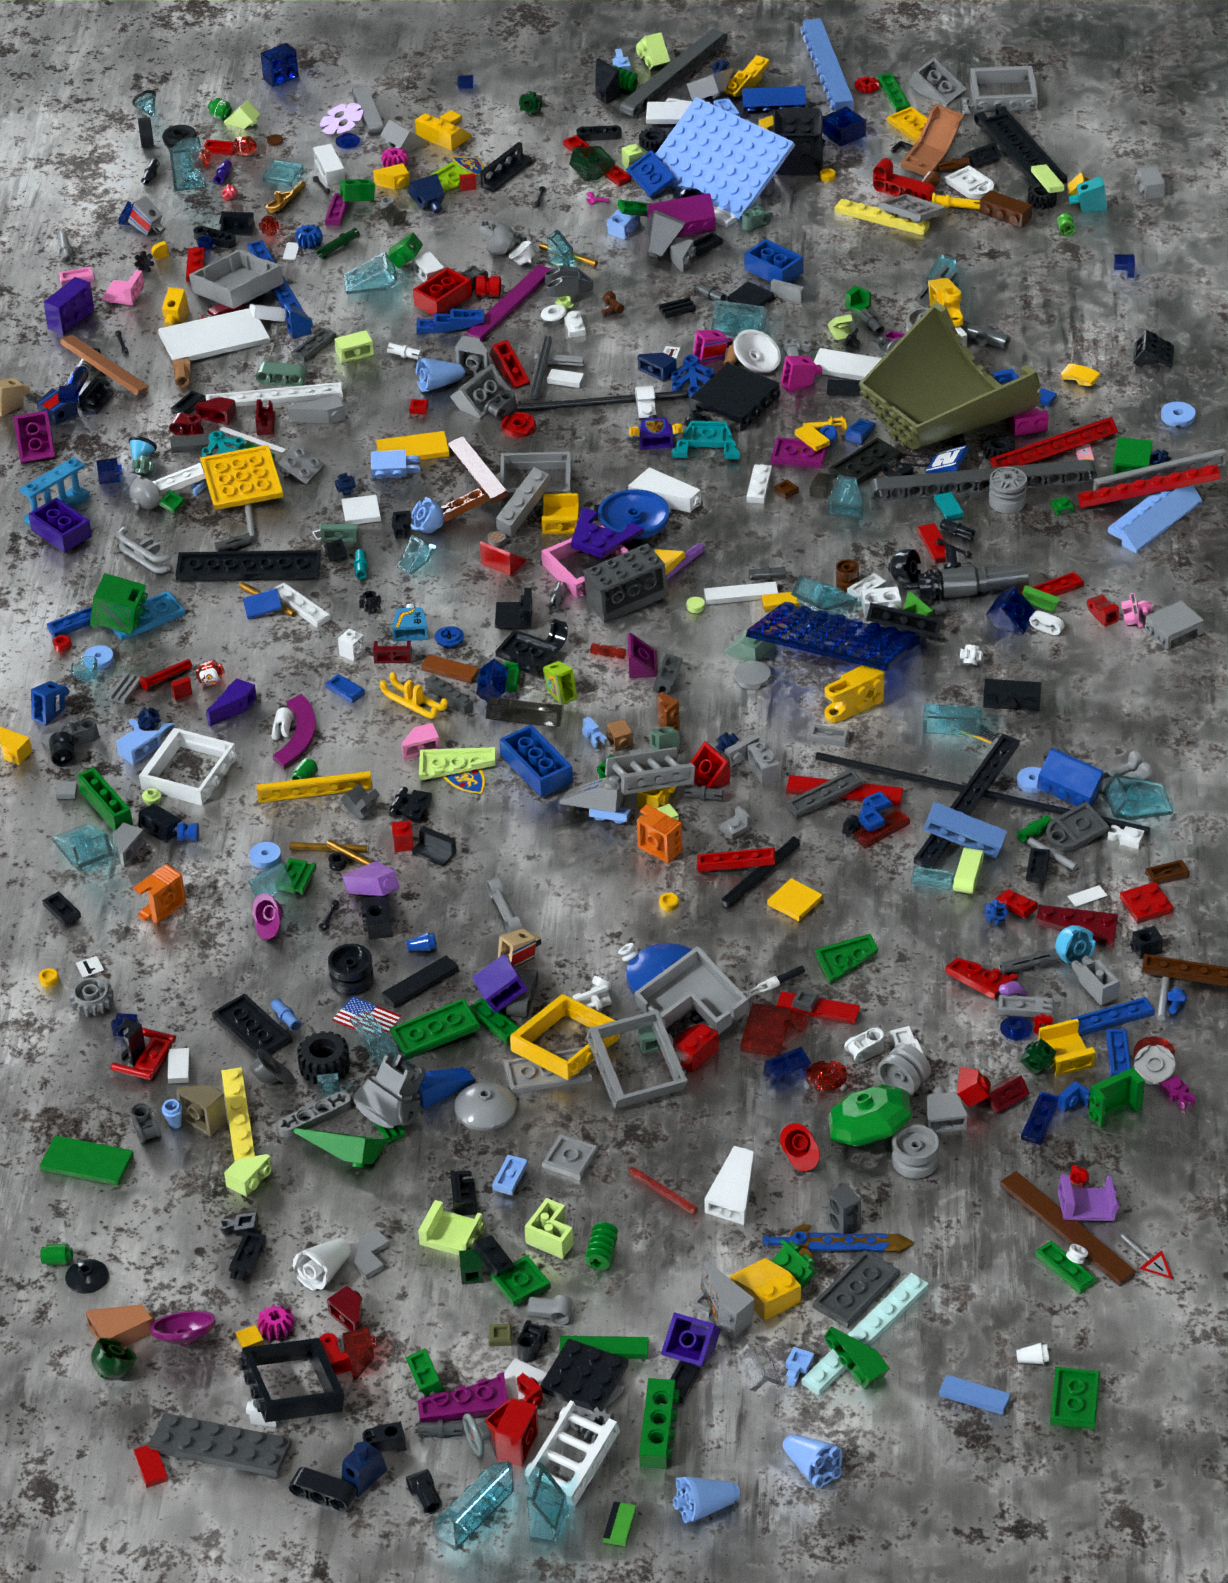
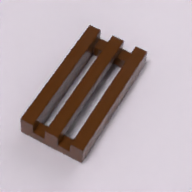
(1164, 873)

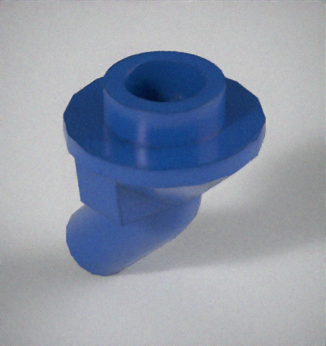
(1177, 997)

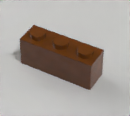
(1005, 208)

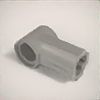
(556, 1309)

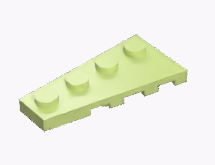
(445, 762)

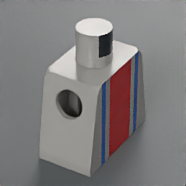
(146, 217)

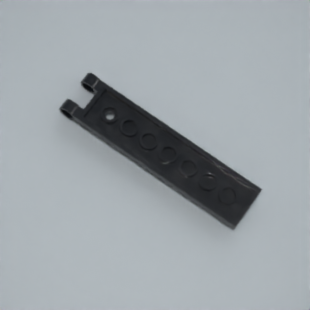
(1017, 143)

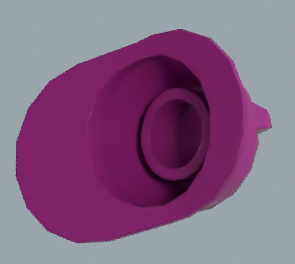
(267, 915)

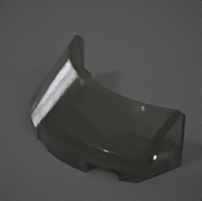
(524, 712)

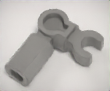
(792, 346)

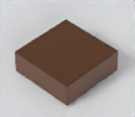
(786, 489)

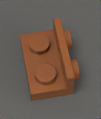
(668, 711)

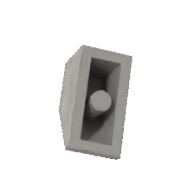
(128, 842)

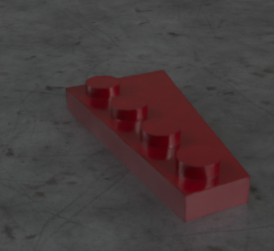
(1100, 923)

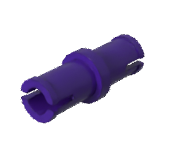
(222, 172)

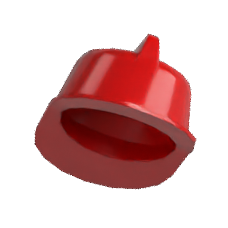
(800, 1146)

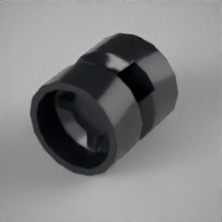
(62, 749)

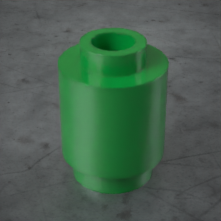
(306, 769)
(56, 1254)

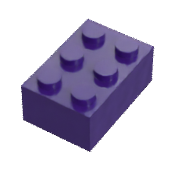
(68, 305)
(60, 525)

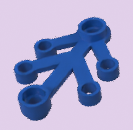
(690, 363)

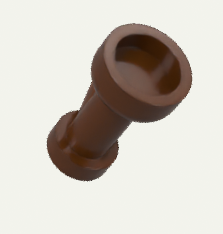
(610, 298)

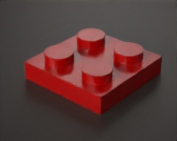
(1146, 902)

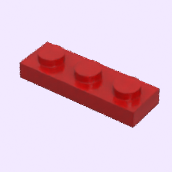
(195, 260)

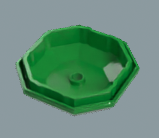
(869, 1115)

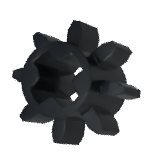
(370, 601)

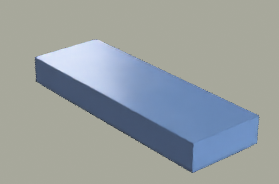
(974, 1394)

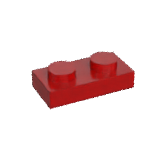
(1017, 903)

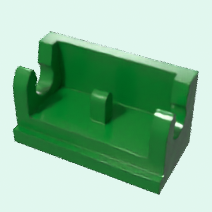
(357, 190)
(424, 1372)

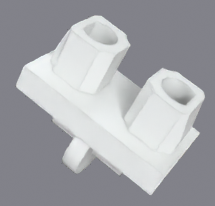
(595, 998)

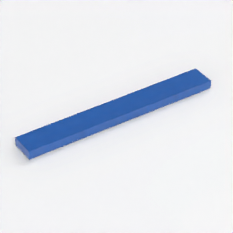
(283, 292)

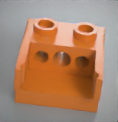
(659, 834)
(164, 892)

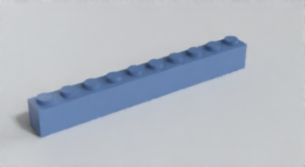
(826, 64)

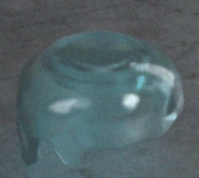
(85, 669)

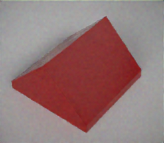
(500, 559)
(710, 767)

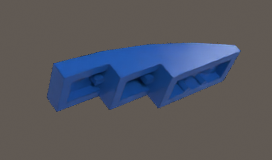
(456, 320)

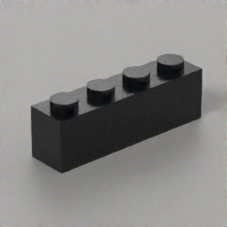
(905, 620)

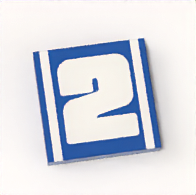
(948, 460)

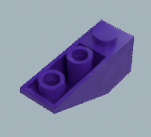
(233, 701)

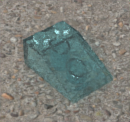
(371, 276)
(820, 594)
(1136, 798)
(84, 846)
(546, 1507)

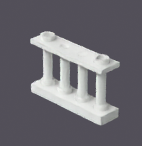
(594, 1452)

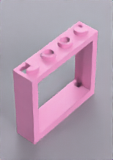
(559, 551)

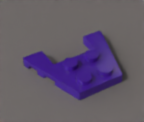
(599, 540)

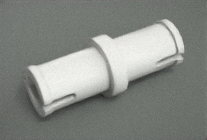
(404, 351)

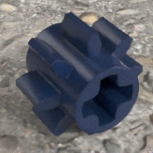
(720, 66)
(1159, 457)
(345, 484)
(148, 718)
(725, 741)

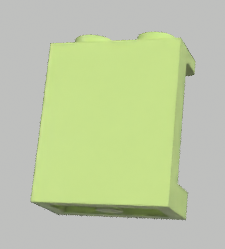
(449, 1230)

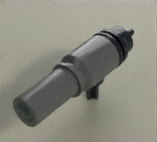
(967, 580)

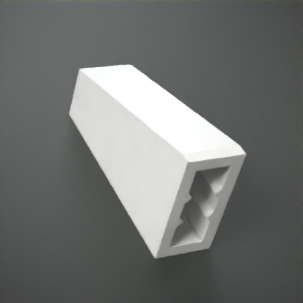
(675, 492)
(731, 1189)

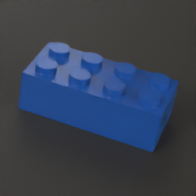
(536, 761)

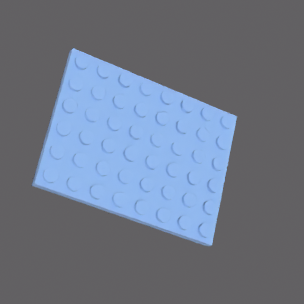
(723, 156)

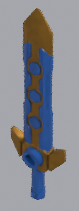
(836, 1241)

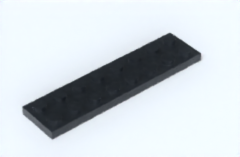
(248, 565)

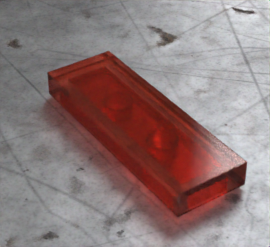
(894, 821)

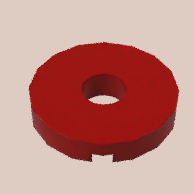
(512, 429)

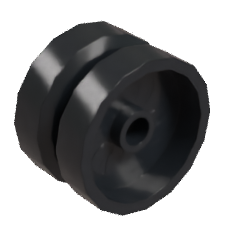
(350, 968)

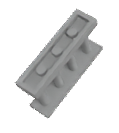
(650, 770)

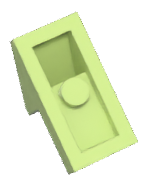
(840, 326)

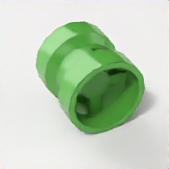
(1066, 224)

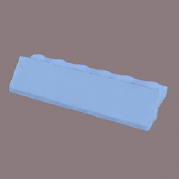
(1154, 516)

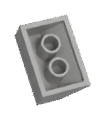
(478, 391)

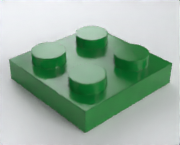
(522, 1282)

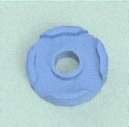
(1185, 411)

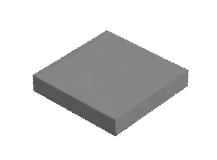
(570, 1157)

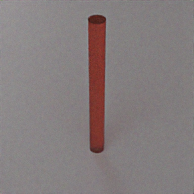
(663, 1190)

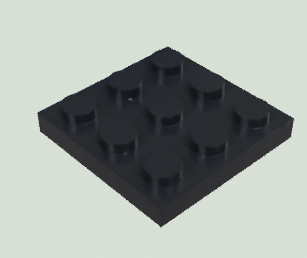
(584, 1375)

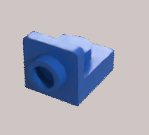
(1005, 376)
(1072, 1095)

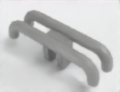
(142, 551)

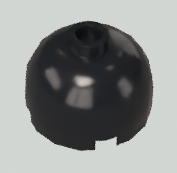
(905, 566)

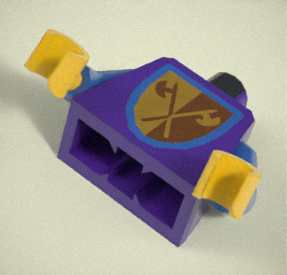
(655, 433)

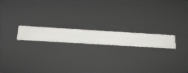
(252, 439)

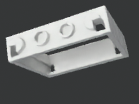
(192, 741)

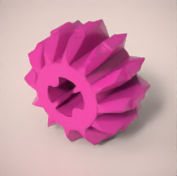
(394, 156)
(275, 1322)

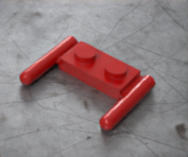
(151, 1057)

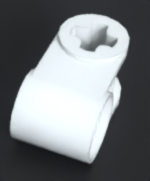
(866, 1045)

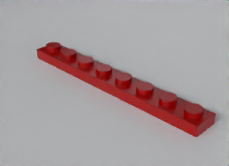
(1056, 444)
(1149, 486)

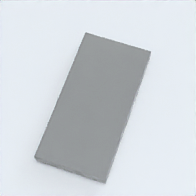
(527, 1076)

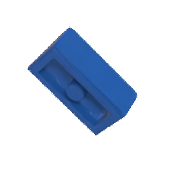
(262, 603)

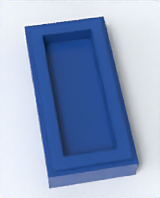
(345, 688)

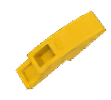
(748, 77)

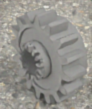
(91, 996)

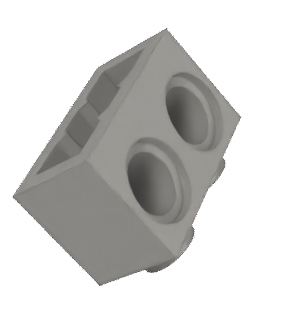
(763, 763)

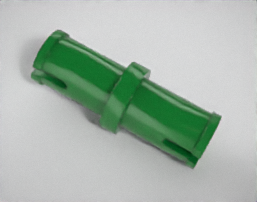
(1034, 828)

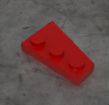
(979, 978)

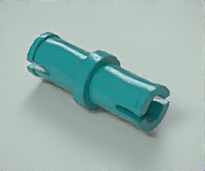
(360, 564)

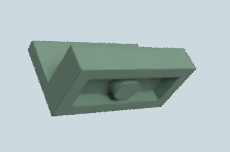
(333, 532)

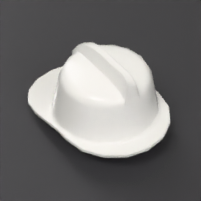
(523, 253)

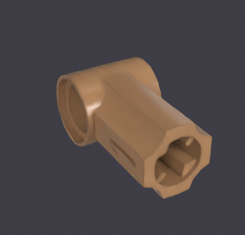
(182, 372)

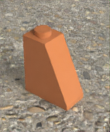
(121, 1324)

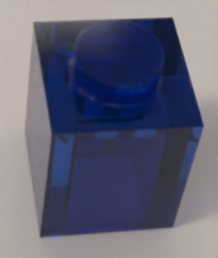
(109, 471)

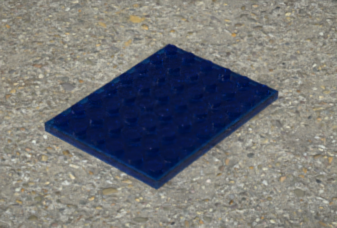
(834, 636)

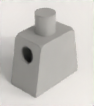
(945, 1111)

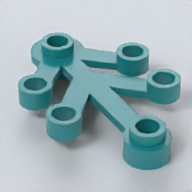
(218, 439)

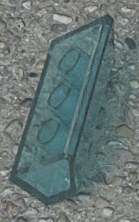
(475, 1505)

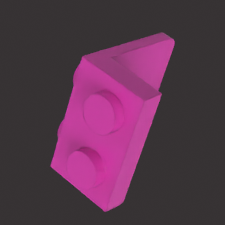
(1029, 422)

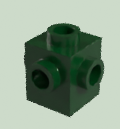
(530, 102)
(1038, 1056)

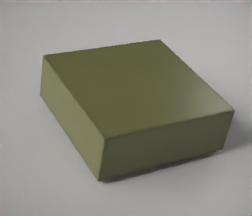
(500, 1335)

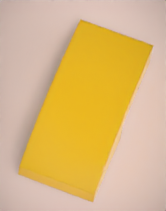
(1083, 375)

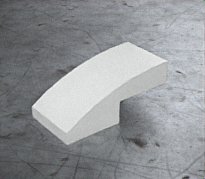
(905, 1036)

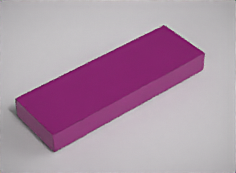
(336, 211)

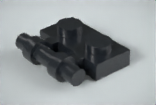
(416, 805)

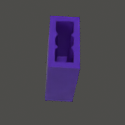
(499, 983)

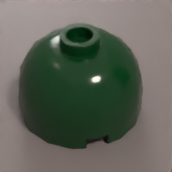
(111, 1360)

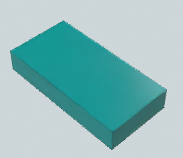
(948, 506)

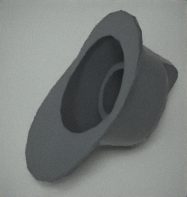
(270, 1070)

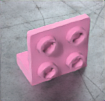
(125, 292)

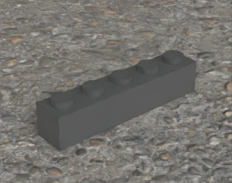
(454, 697)

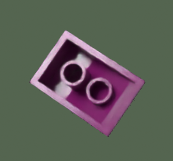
(34, 437)

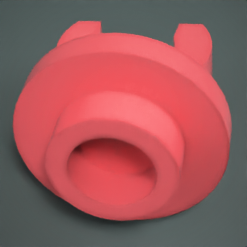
(229, 192)

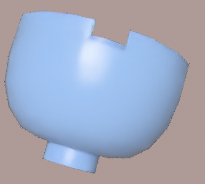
(427, 516)

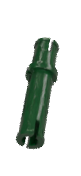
(343, 239)

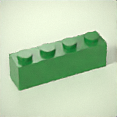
(104, 798)

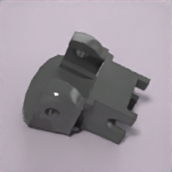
(383, 1094)

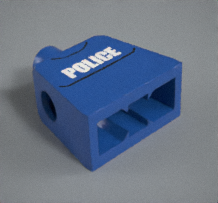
(47, 701)

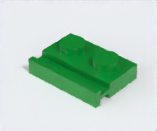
(300, 874)

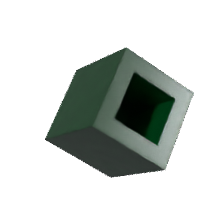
(470, 1267)

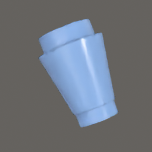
(173, 1113)

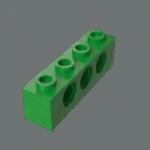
(658, 1392)

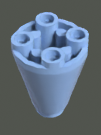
(815, 1459)
(703, 1497)

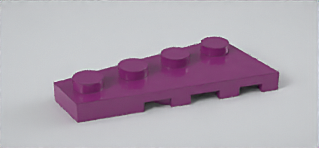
(476, 1400)

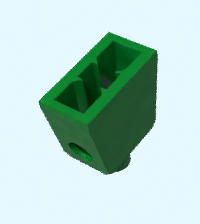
(402, 252)

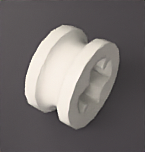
(628, 952)
(1077, 1253)

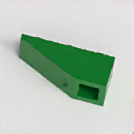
(860, 1359)

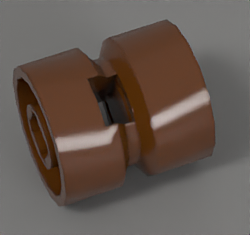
(846, 574)

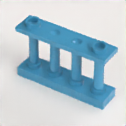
(56, 476)

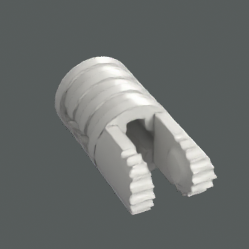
(282, 723)

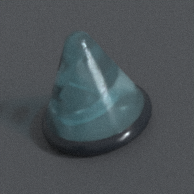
(145, 101)

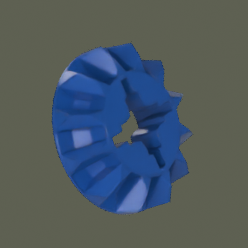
(455, 633)

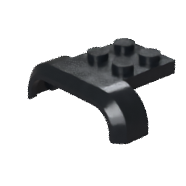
(533, 652)

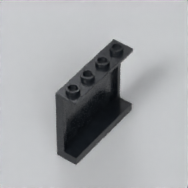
(736, 394)

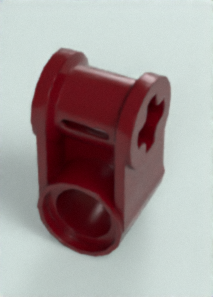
(186, 424)

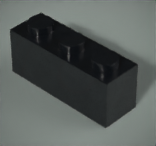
(1012, 694)

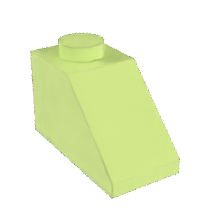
(243, 116)
(631, 154)

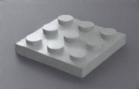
(912, 207)

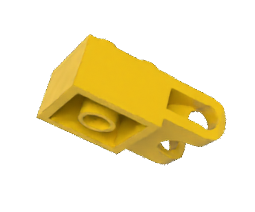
(949, 296)
(854, 693)

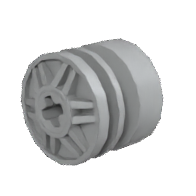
(1007, 490)

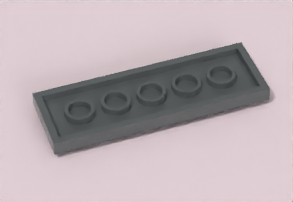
(220, 1444)

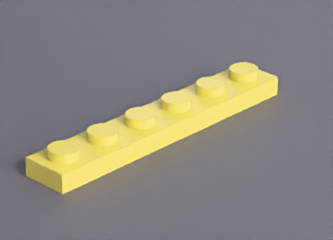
(878, 216)
(238, 1113)

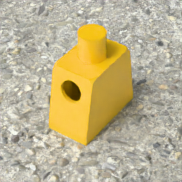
(175, 307)

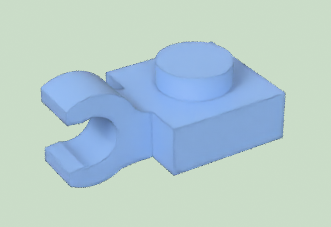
(621, 61)
(591, 731)
(798, 1362)

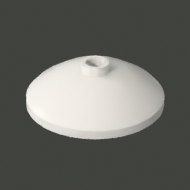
(757, 351)

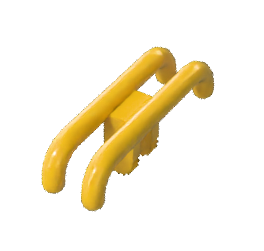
(412, 697)

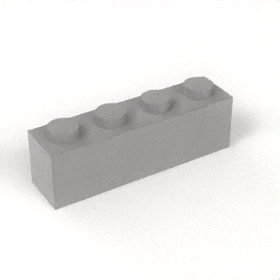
(522, 502)

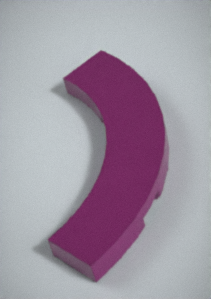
(303, 734)

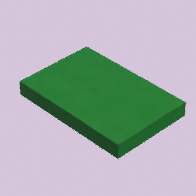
(1075, 1397)

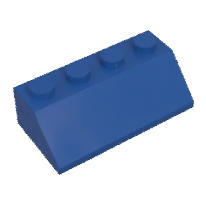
(773, 98)

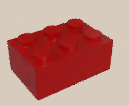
(442, 292)

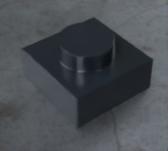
(335, 550)

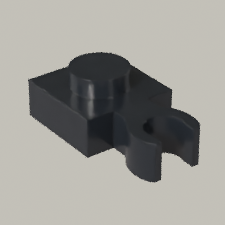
(401, 521)
(242, 1223)

